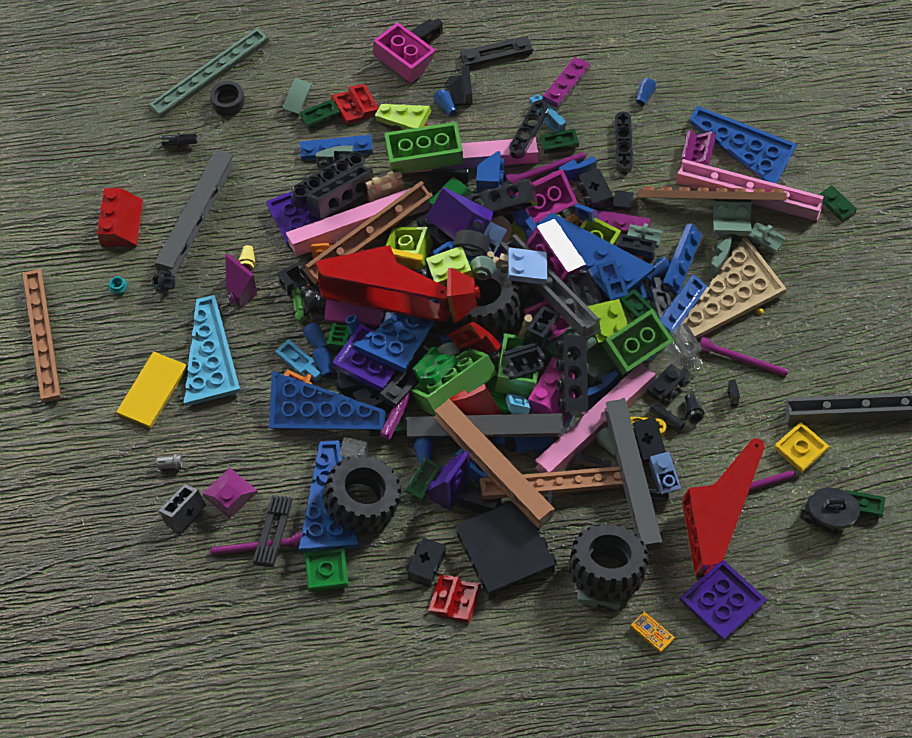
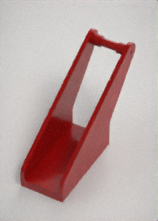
(380, 283)
(715, 509)

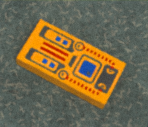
(652, 632)

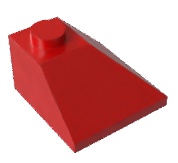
(461, 294)

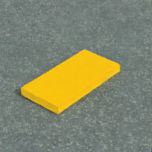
(151, 390)

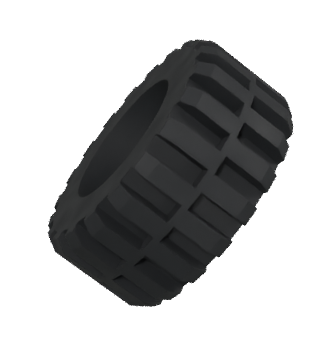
(500, 314)
(369, 473)
(602, 581)

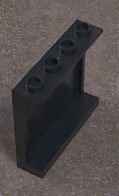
(504, 548)

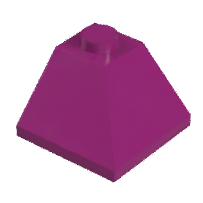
(239, 282)
(229, 493)

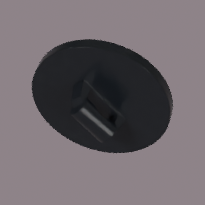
(834, 508)

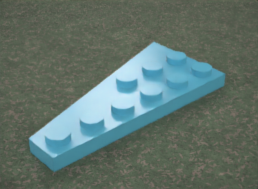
(210, 361)

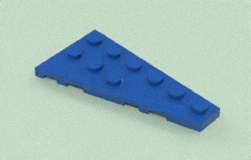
(754, 148)
(598, 251)
(396, 340)
(311, 407)
(319, 529)

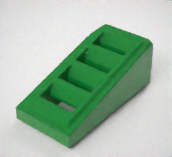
(337, 346)

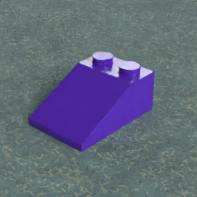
(456, 213)
(450, 481)

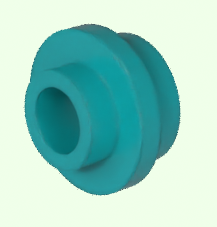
(115, 281)

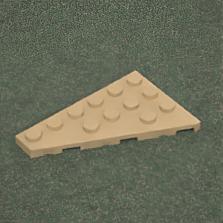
(738, 288)

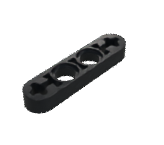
(529, 129)
(623, 142)

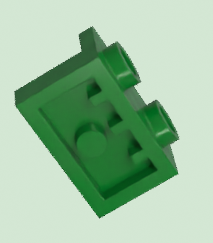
(433, 366)

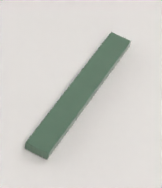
(208, 73)

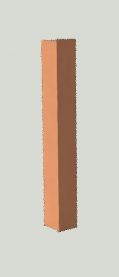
(374, 227)
(494, 463)

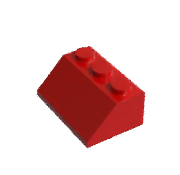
(119, 218)

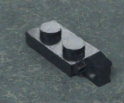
(658, 296)

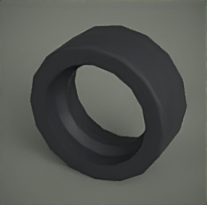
(227, 87)
(472, 242)

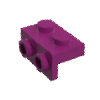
(698, 147)

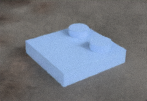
(527, 266)

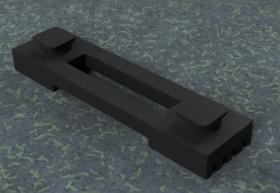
(521, 47)
(393, 393)
(264, 554)

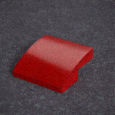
(355, 104)
(476, 337)
(476, 402)
(454, 598)

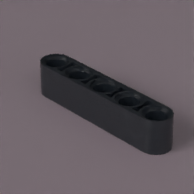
(345, 164)

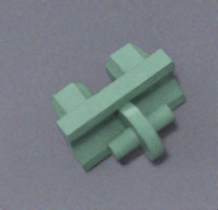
(645, 232)
(766, 237)

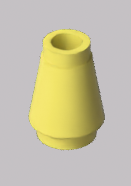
(247, 258)

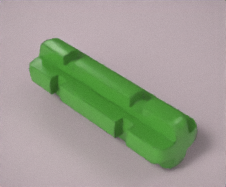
(299, 305)

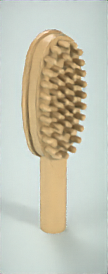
(527, 320)

